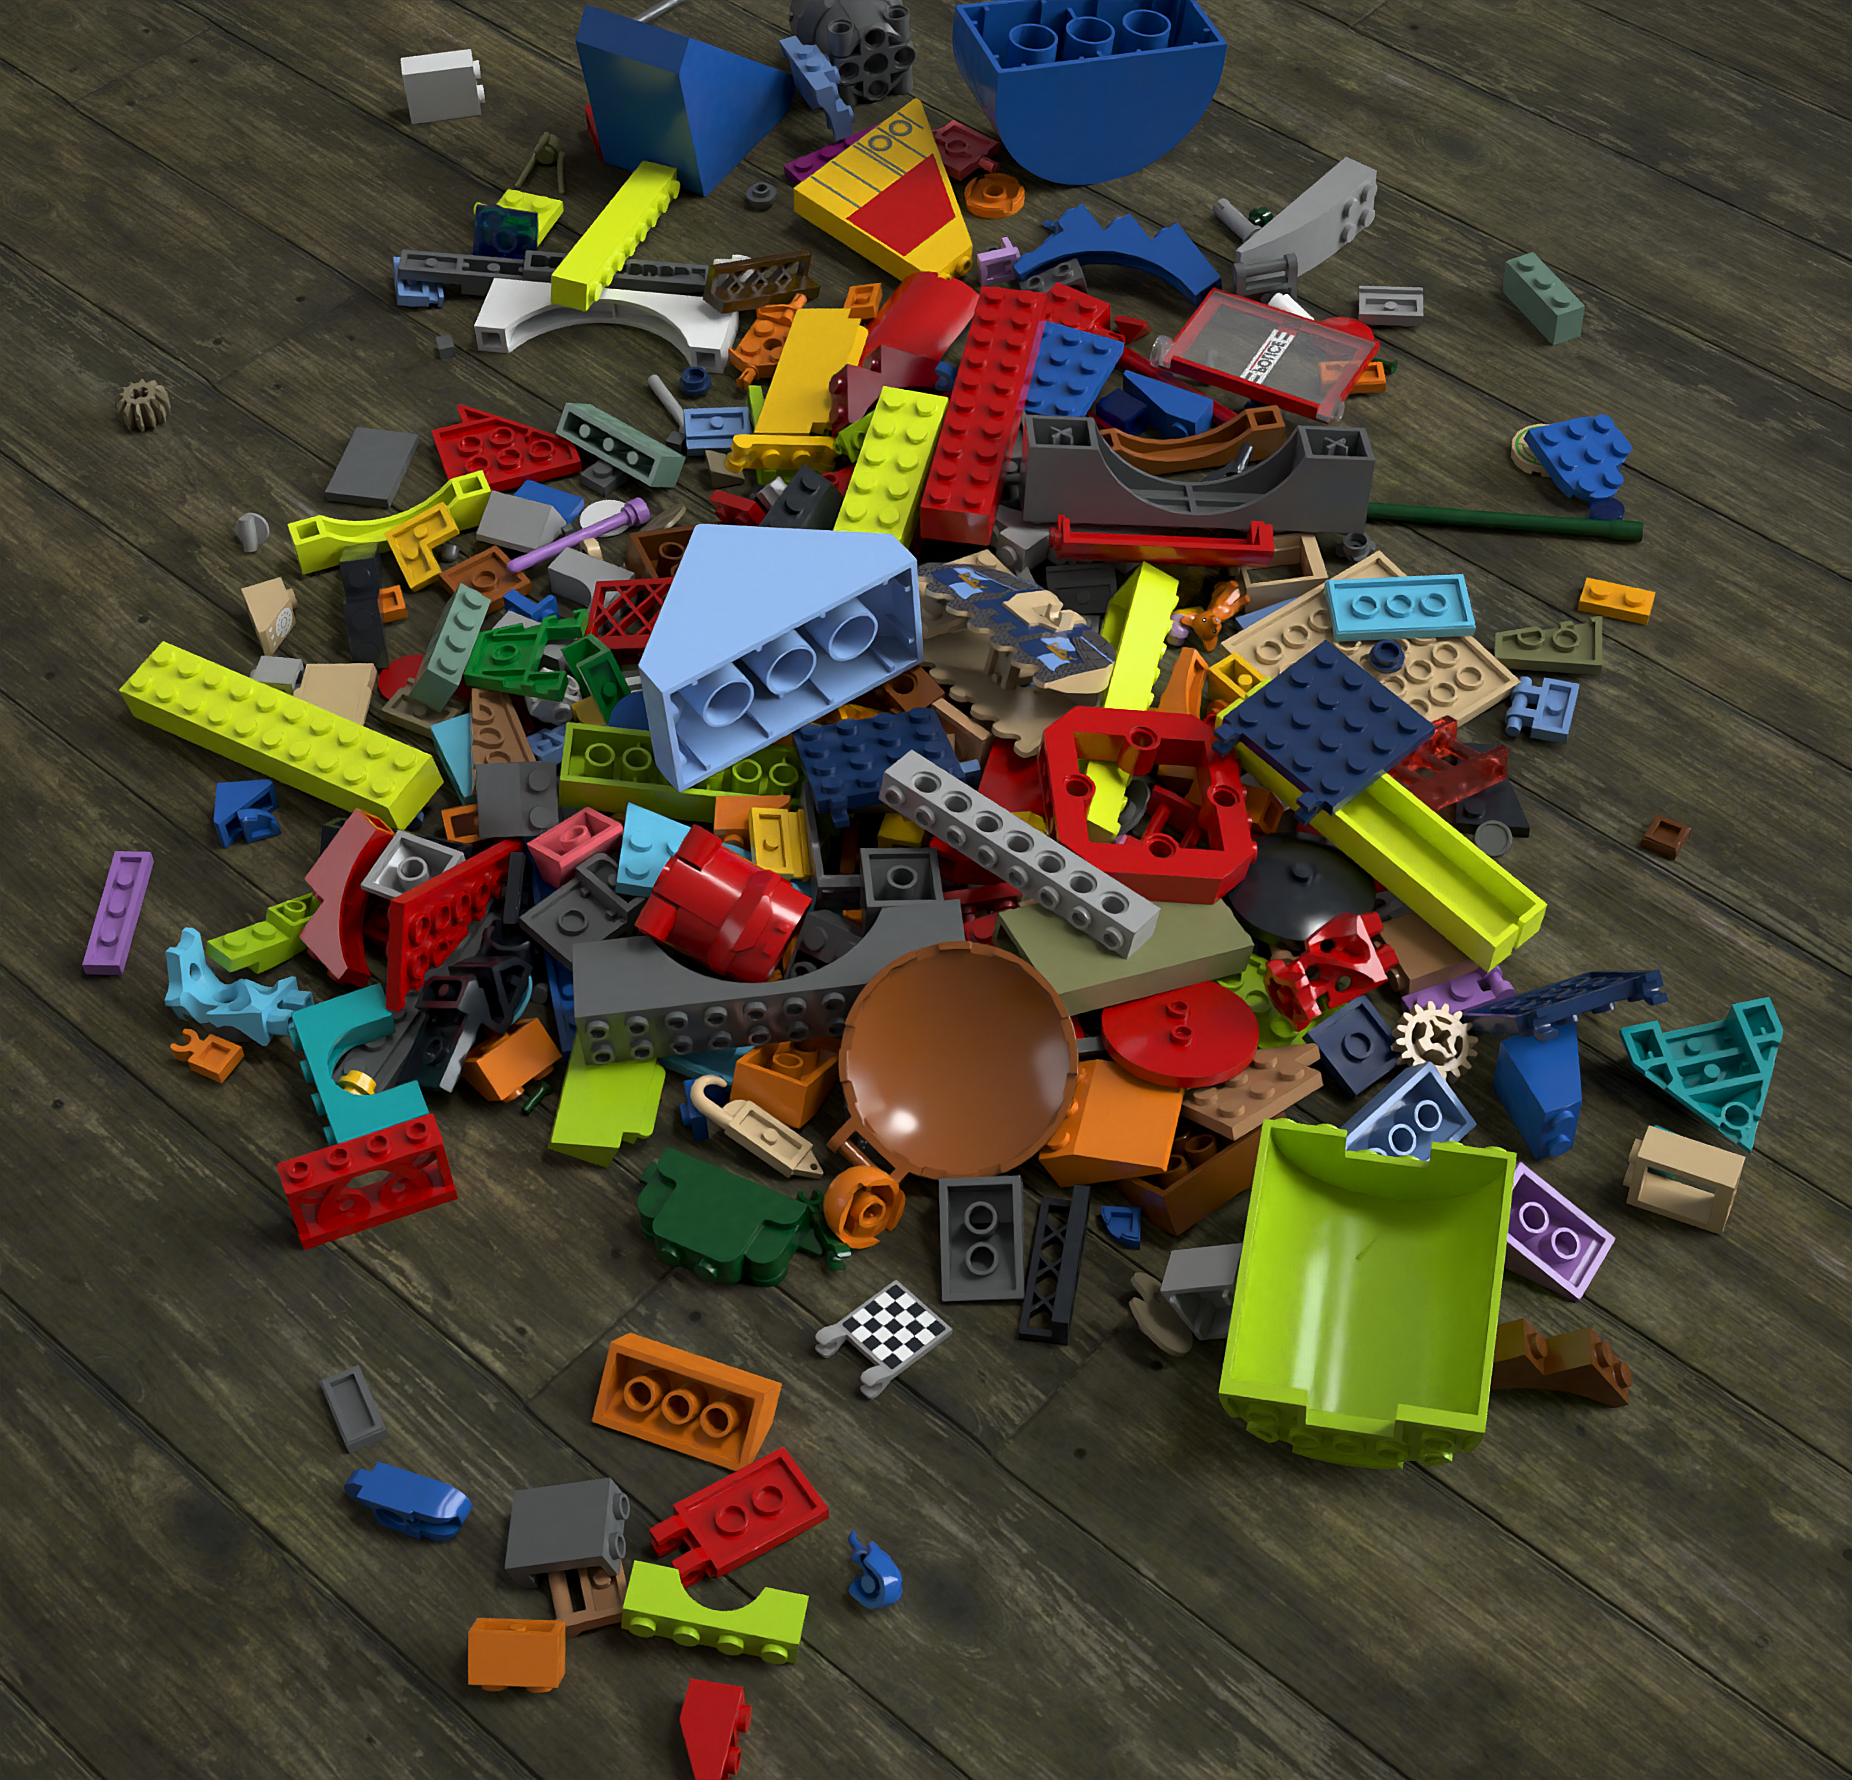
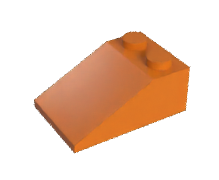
(788, 1078)

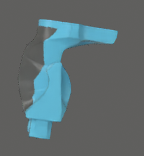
(253, 1009)

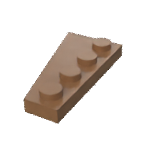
(495, 731)

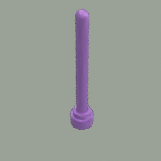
(633, 513)

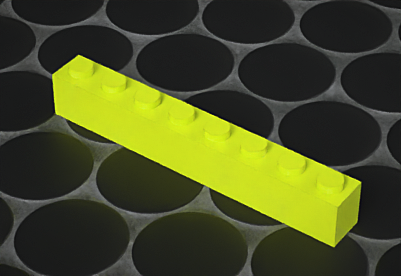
(614, 236)

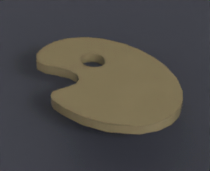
(666, 518)
(1160, 1319)

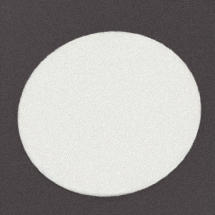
(599, 511)

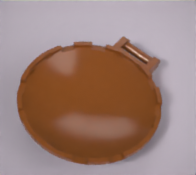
(956, 1063)

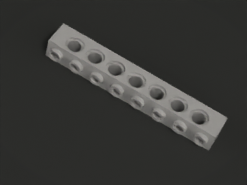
(1019, 854)

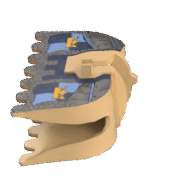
(1008, 638)

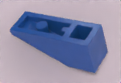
(1169, 408)

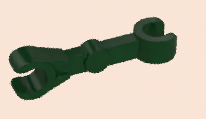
(835, 1250)

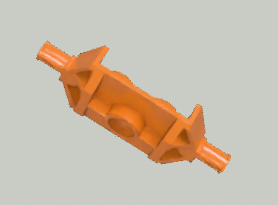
(767, 332)

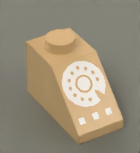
(270, 612)

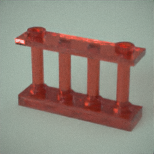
(1451, 781)

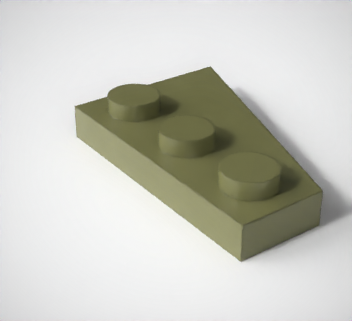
(1558, 649)

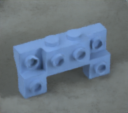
(818, 84)

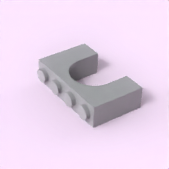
(575, 578)

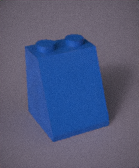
(1541, 1089)

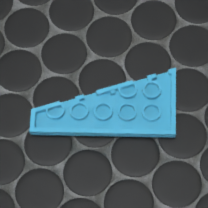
(650, 843)

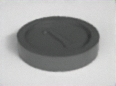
(1493, 838)

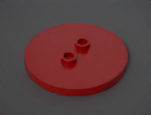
(1182, 1035)

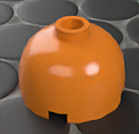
(863, 1205)

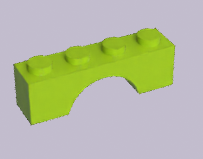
(763, 1628)

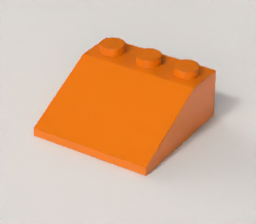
(1113, 1127)

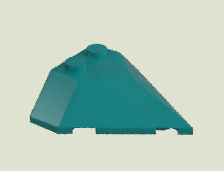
(1714, 1067)

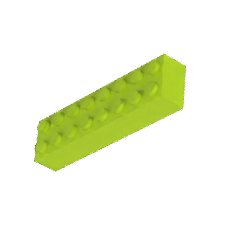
(617, 766)

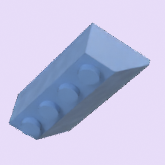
(1409, 1116)

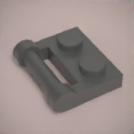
(1266, 289)

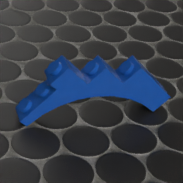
(1124, 243)

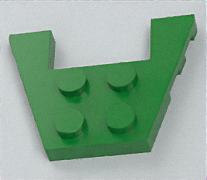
(510, 656)

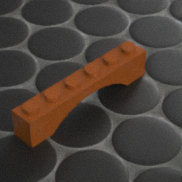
(1257, 427)

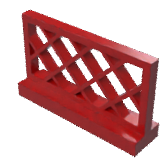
(626, 648)

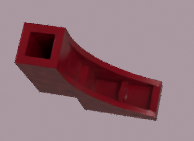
(858, 388)

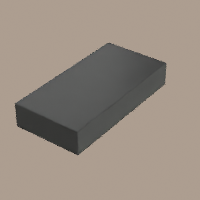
(353, 1409)

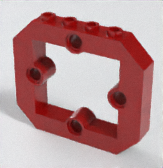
(1136, 742)

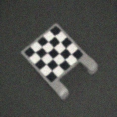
(888, 1330)

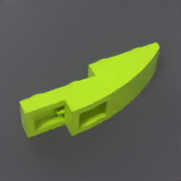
(268, 941)

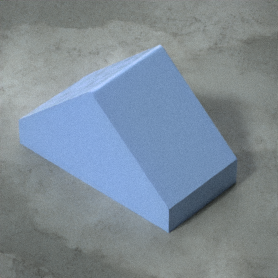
(771, 637)

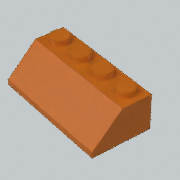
(685, 1401)

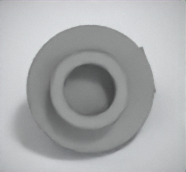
(252, 531)

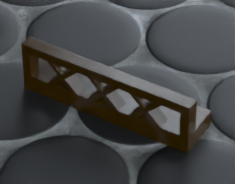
(758, 290)

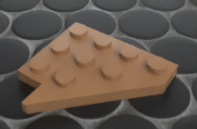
(1261, 1091)

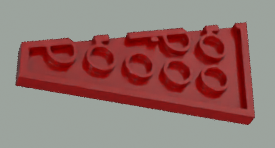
(434, 917)

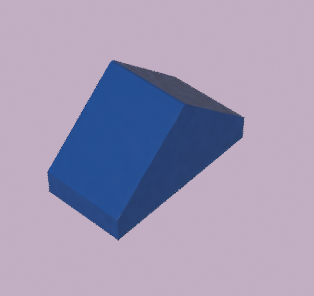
(675, 98)

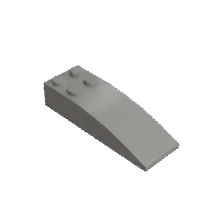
(1317, 220)

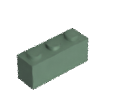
(1543, 298)

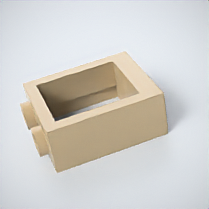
(1289, 550)
(1690, 1161)

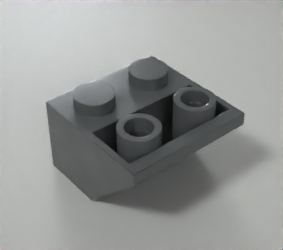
(822, 941)

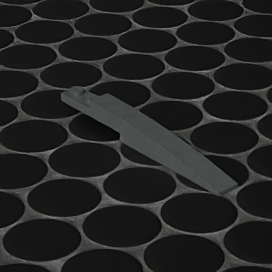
(478, 272)

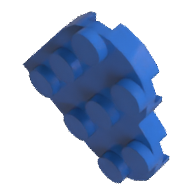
(1582, 455)

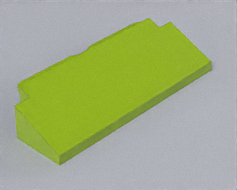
(605, 1106)

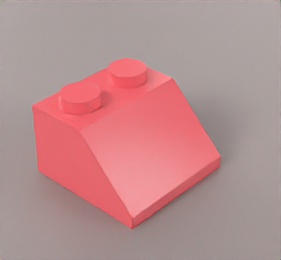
(573, 842)

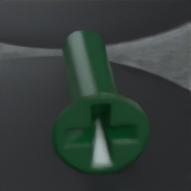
(1392, 366)
(536, 1097)

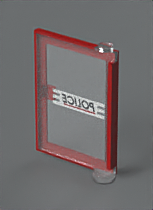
(1267, 355)

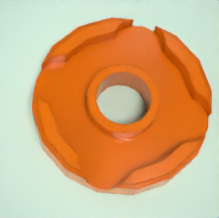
(1009, 198)

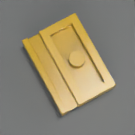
(779, 842)

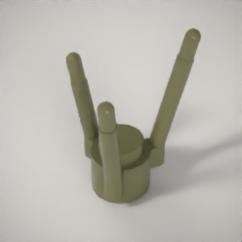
(546, 152)

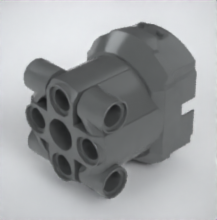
(863, 40)

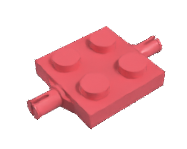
(965, 150)

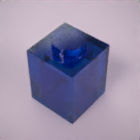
(1123, 412)

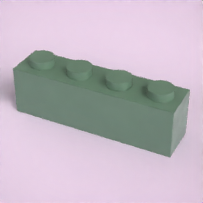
(620, 445)
(450, 647)

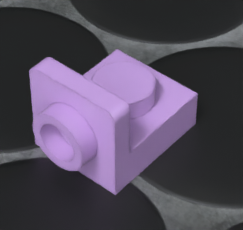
(998, 264)

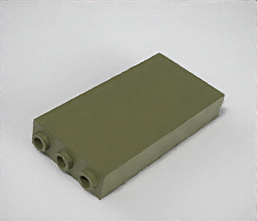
(1186, 948)

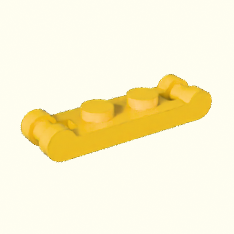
(781, 453)

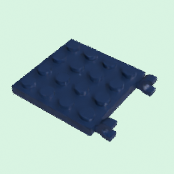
(1325, 729)
(849, 758)
(1563, 1001)

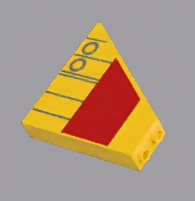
(891, 200)

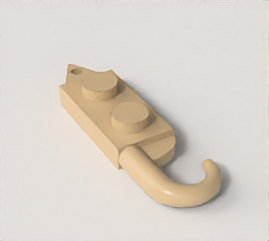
(758, 1132)

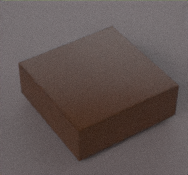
(1665, 837)

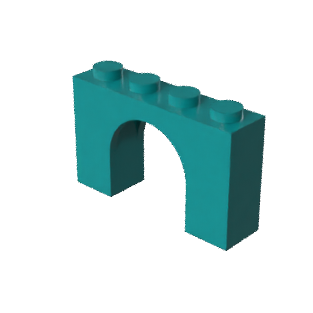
(328, 1033)

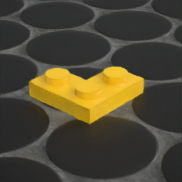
(415, 539)

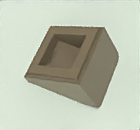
(718, 473)

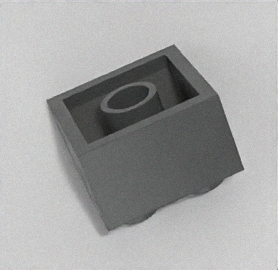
(516, 798)
(896, 879)

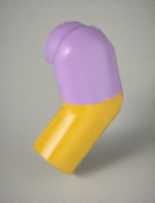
(1179, 631)

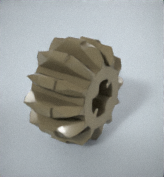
(142, 405)

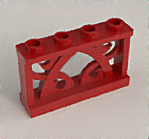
(345, 1211)

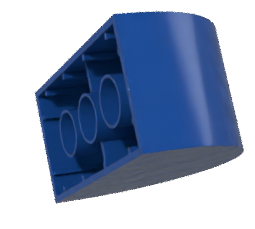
(1088, 83)

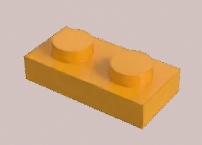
(1616, 601)

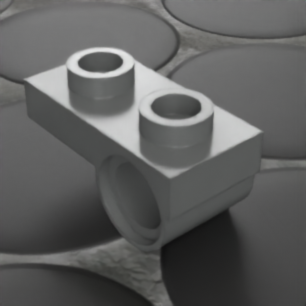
(1066, 273)

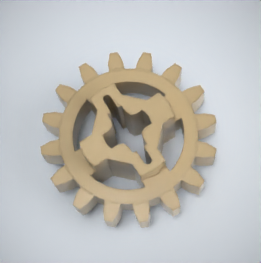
(1435, 1040)

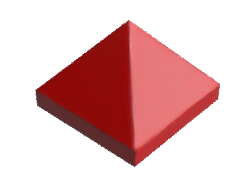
(1131, 328)

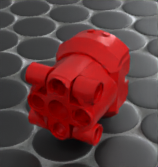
(723, 910)

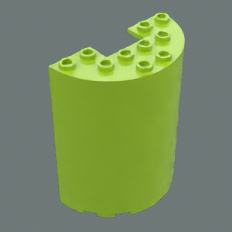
(1378, 1351)

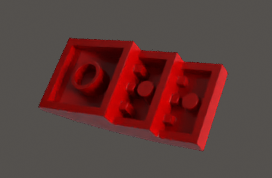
(1011, 779)

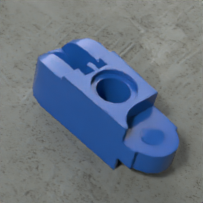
(410, 1502)

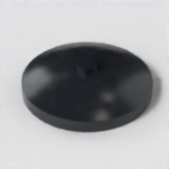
(1297, 888)

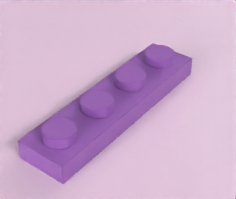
(118, 913)

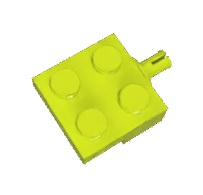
(547, 208)

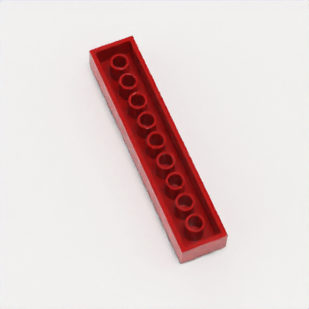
(983, 416)

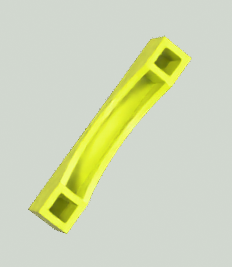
(322, 539)

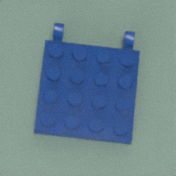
(1066, 374)

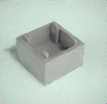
(1202, 1287)

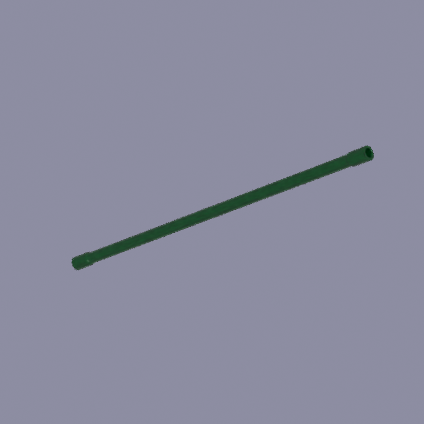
(1612, 529)

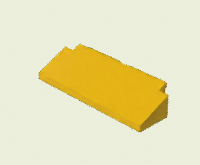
(813, 352)

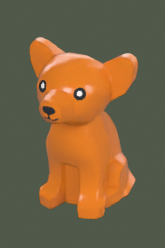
(1224, 604)

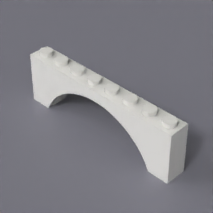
(524, 310)

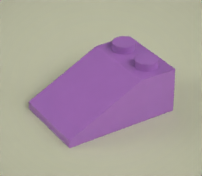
(1552, 1237)

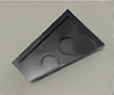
(1492, 803)

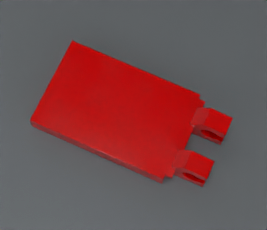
(739, 1518)

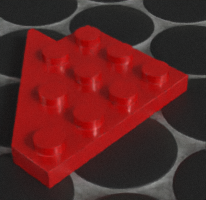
(502, 450)

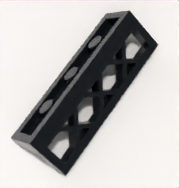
(1068, 1264)

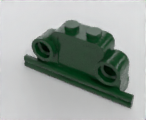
(721, 1222)

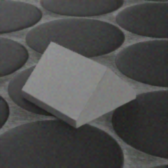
(519, 523)

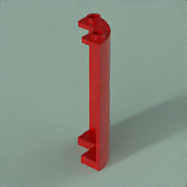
(921, 317)
(1252, 552)

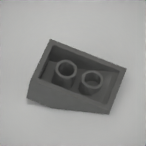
(982, 1238)

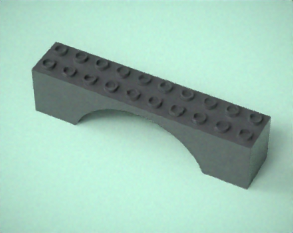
(1308, 485)
(646, 1005)

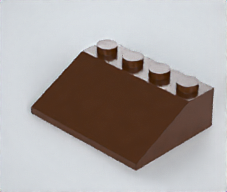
(1199, 1177)

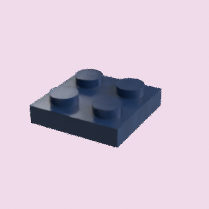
(1355, 1046)

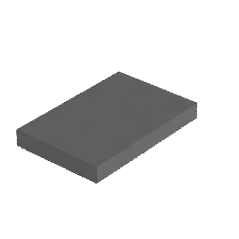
(372, 467)

